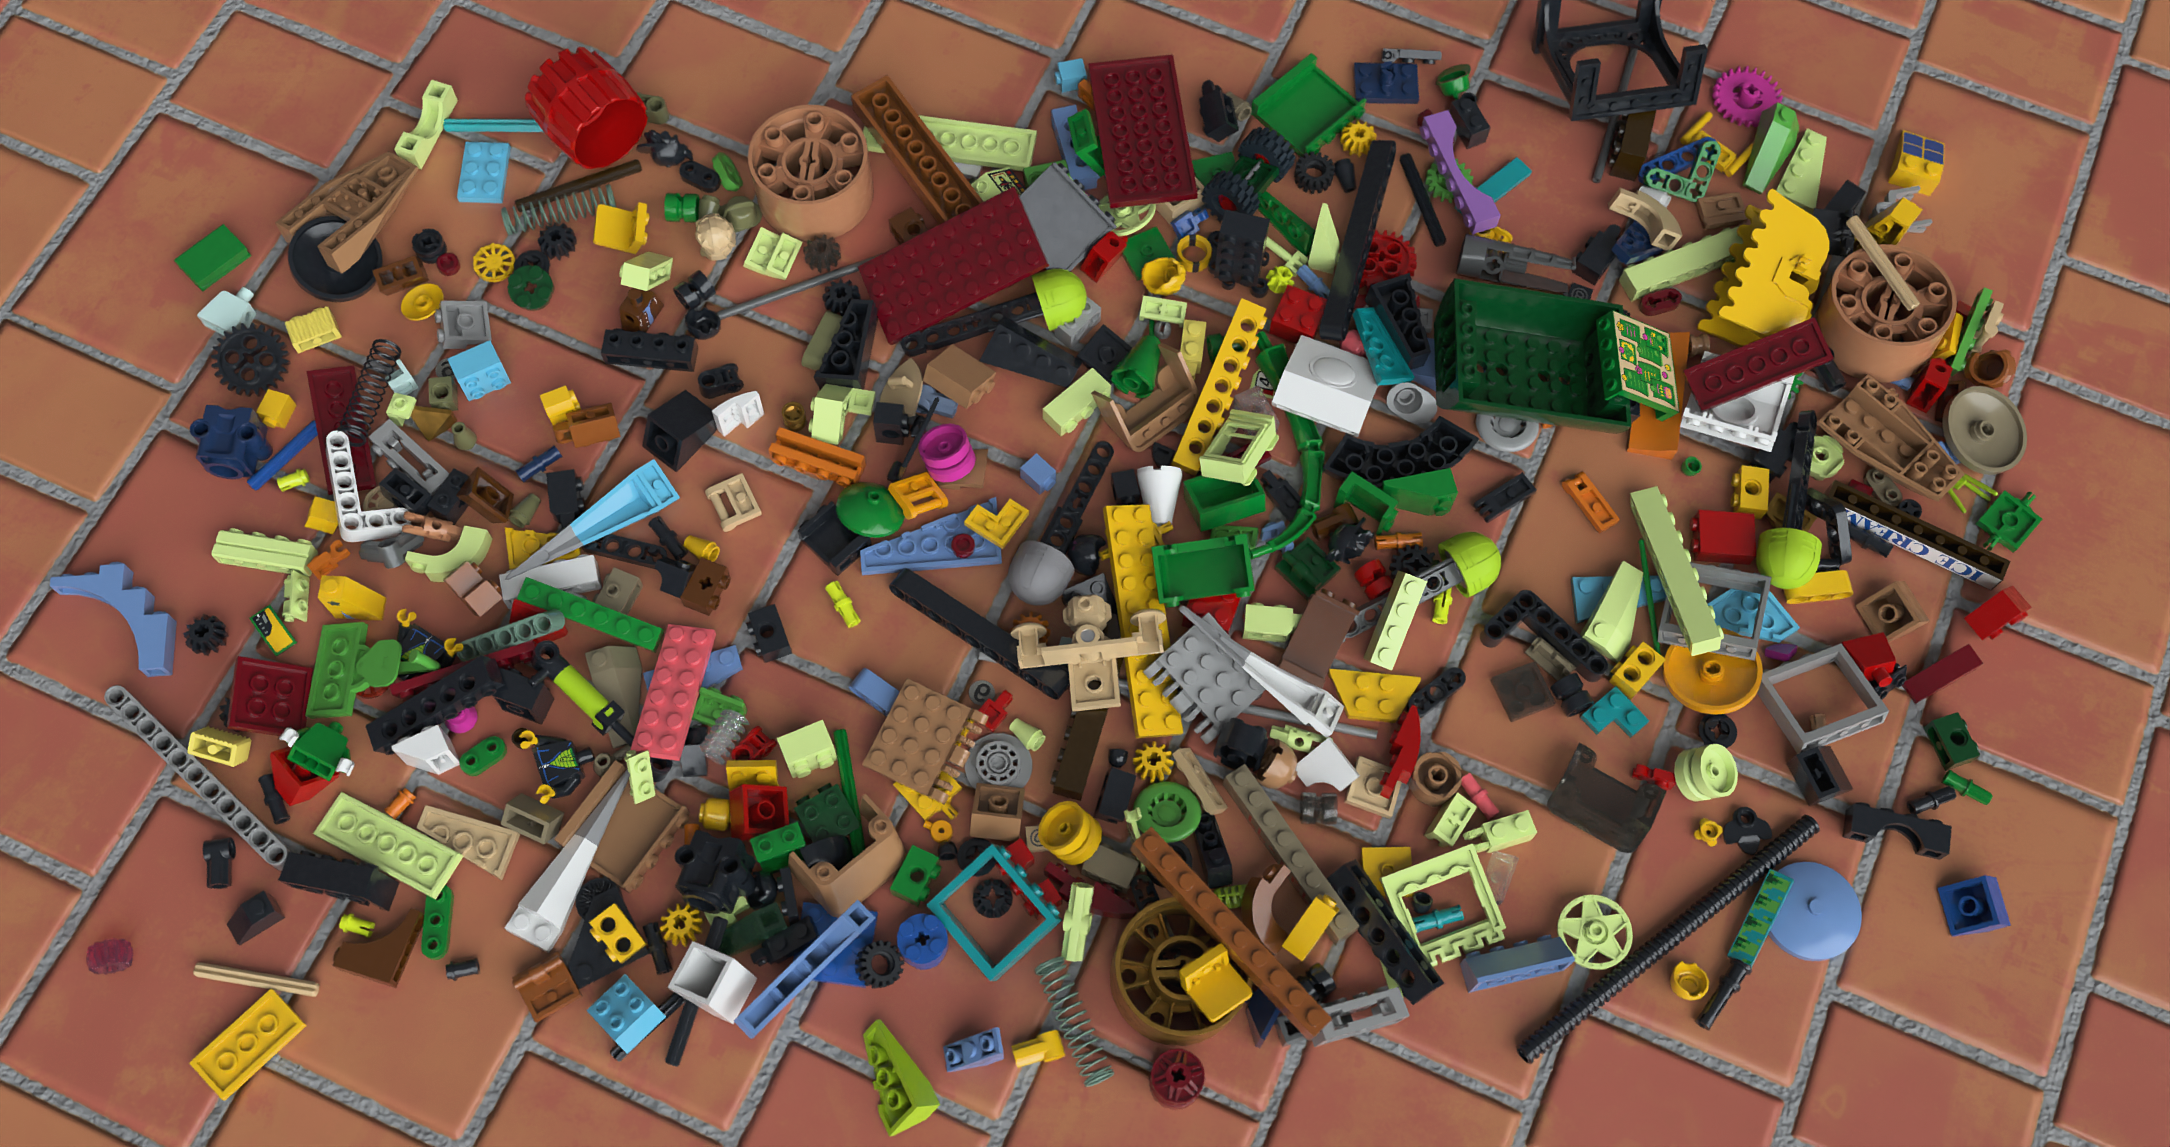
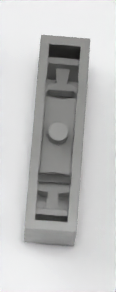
(387, 437)
(1388, 1001)

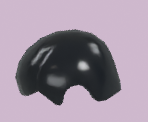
(702, 323)
(765, 891)

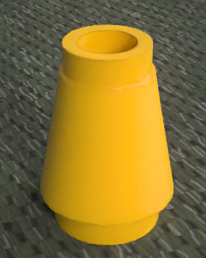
(702, 548)

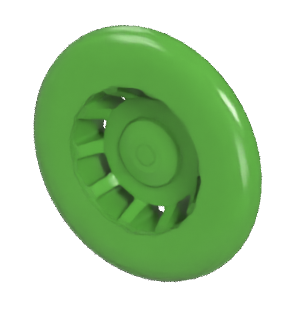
(1166, 814)

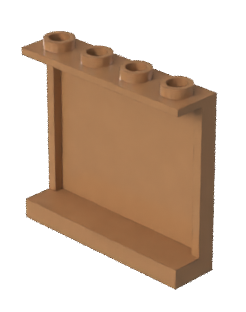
(633, 834)

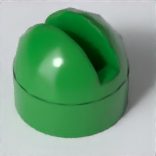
(1693, 468)

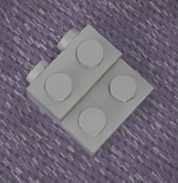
(462, 323)

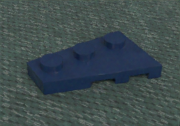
(1635, 245)

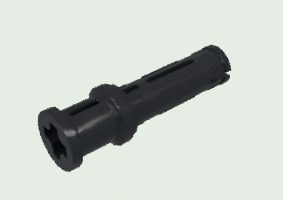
(1727, 986)

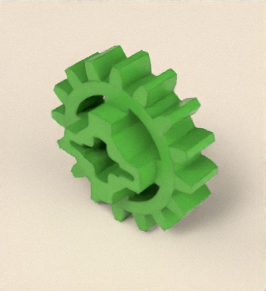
(1438, 183)

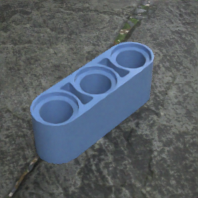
(874, 691)

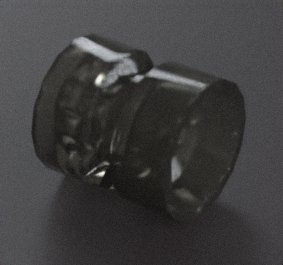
(1326, 804)

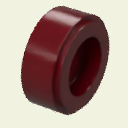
(448, 264)
(963, 545)

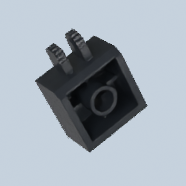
(521, 698)

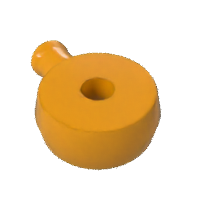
(936, 827)

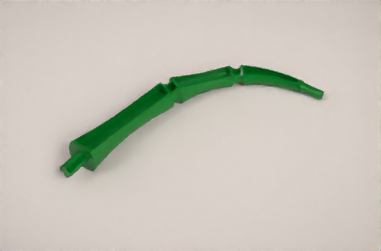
(1308, 441)

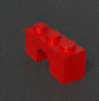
(1023, 856)

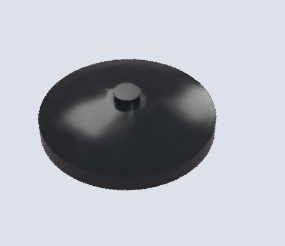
(319, 279)

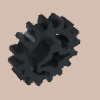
(1419, 560)

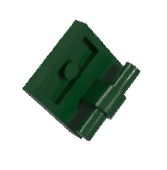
(1307, 568)

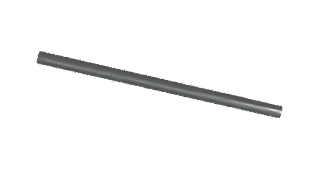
(1614, 119)
(793, 289)

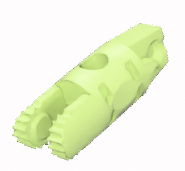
(1289, 734)

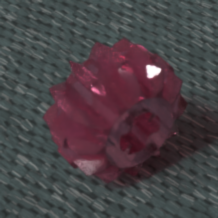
(109, 956)

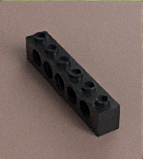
(436, 703)
(1396, 936)

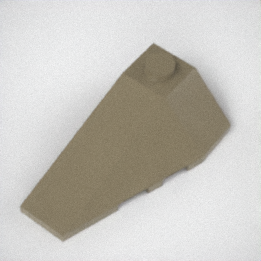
(618, 676)

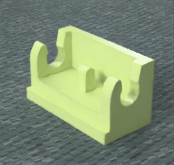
(1163, 310)
(1450, 820)

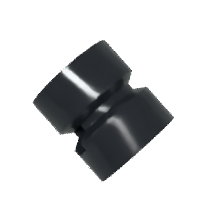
(701, 289)
(1572, 696)
(1317, 982)

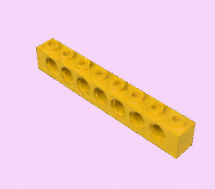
(1245, 313)

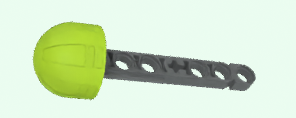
(1467, 562)

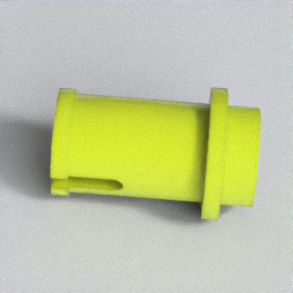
(294, 479)
(356, 925)

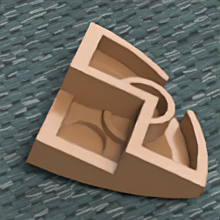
(976, 476)

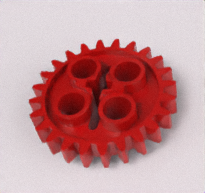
(1383, 260)

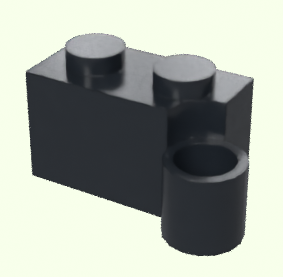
(1469, 120)

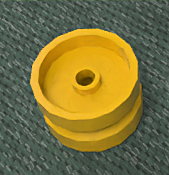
(1069, 833)

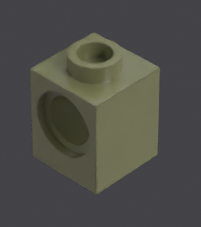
(441, 386)

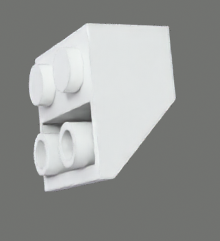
(428, 750)

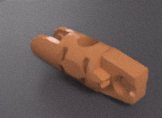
(432, 527)

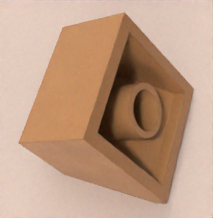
(1893, 611)
(997, 812)

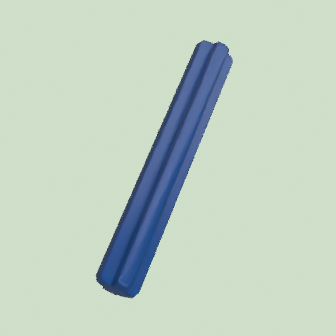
(283, 456)

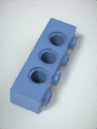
(1060, 125)

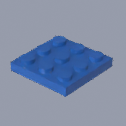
(842, 967)

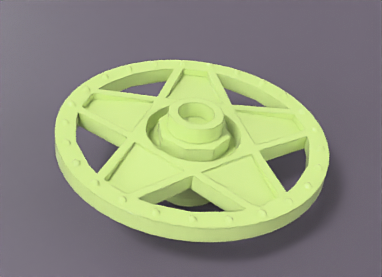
(1128, 216)
(1595, 931)

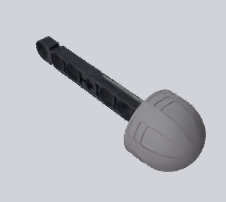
(1040, 568)

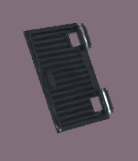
(917, 430)

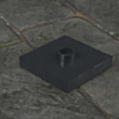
(1104, 352)

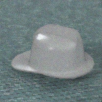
(1411, 402)

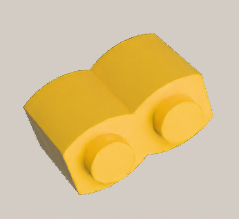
(558, 403)

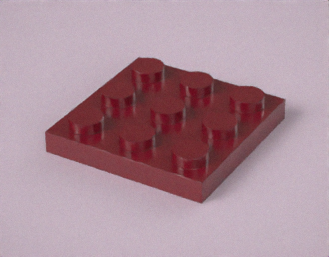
(268, 696)

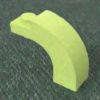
(471, 547)

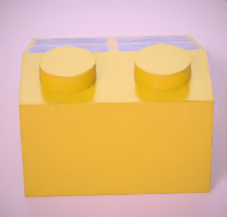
(1917, 163)

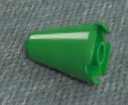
(1138, 368)

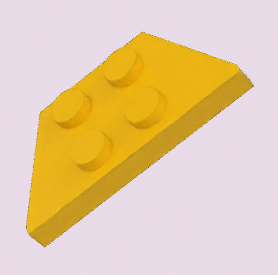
(1373, 694)

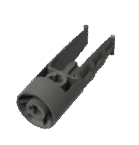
(1477, 258)

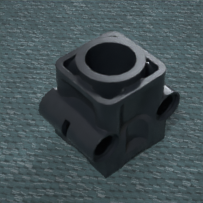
(714, 872)

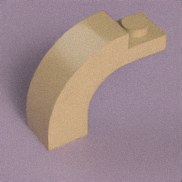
(1651, 214)

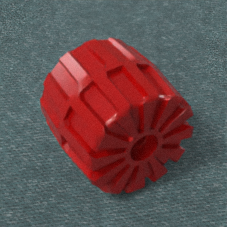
(586, 108)

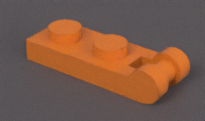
(1591, 502)

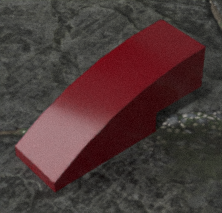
(1942, 673)

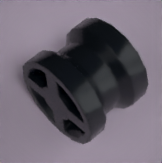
(1911, 507)

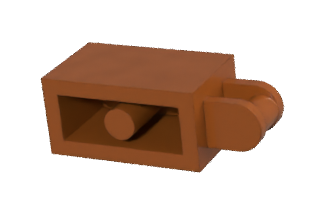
(588, 426)

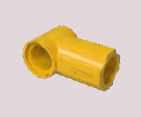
(1044, 1048)

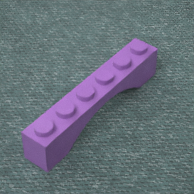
(1477, 208)

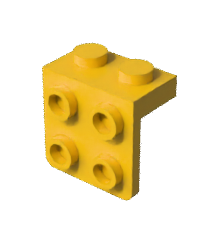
(621, 228)
(1214, 983)

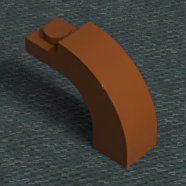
(1257, 907)

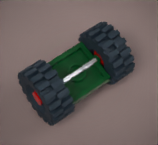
(1261, 161)

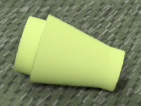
(1028, 735)

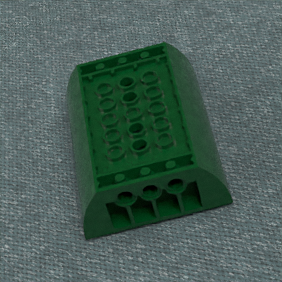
(1524, 337)

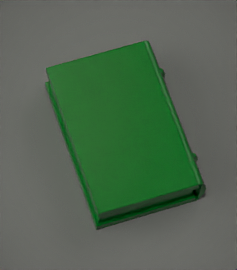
(212, 257)

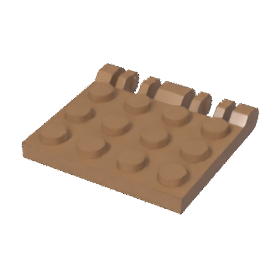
(921, 738)

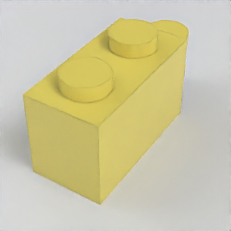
(1193, 344)

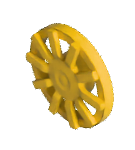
(494, 262)

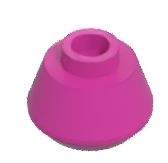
(464, 721)

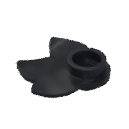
(1746, 834)

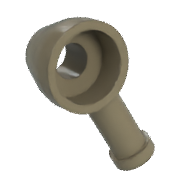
(619, 755)

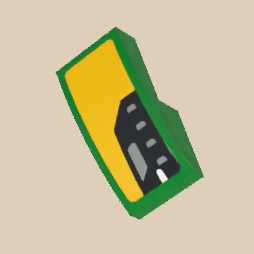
(273, 630)

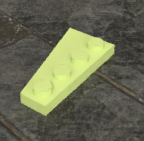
(1803, 173)

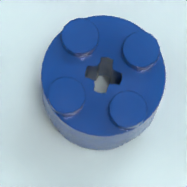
(909, 944)

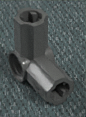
(391, 550)

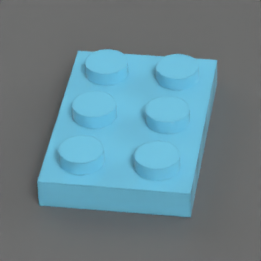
(483, 172)

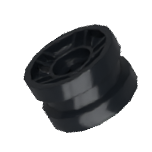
(429, 245)

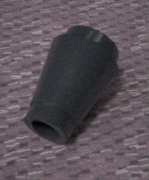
(1345, 173)

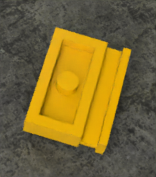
(751, 772)

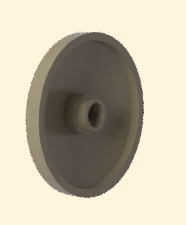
(1984, 430)

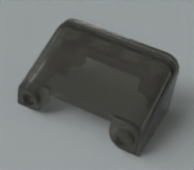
(1603, 803)

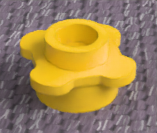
(1714, 828)

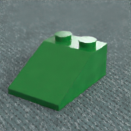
(1424, 493)

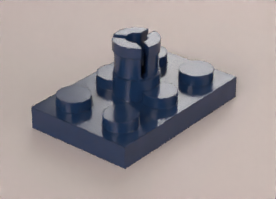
(1386, 83)

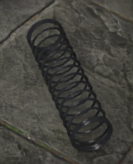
(355, 429)

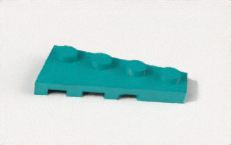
(1382, 353)

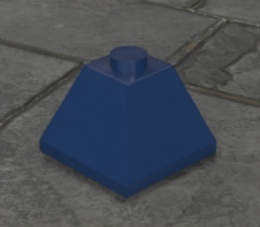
(1260, 1015)

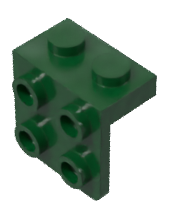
(826, 814)

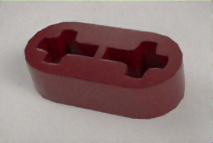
(1661, 304)

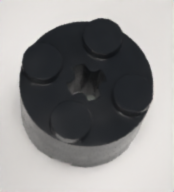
(1241, 744)

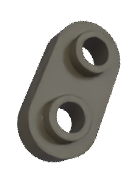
(1883, 487)

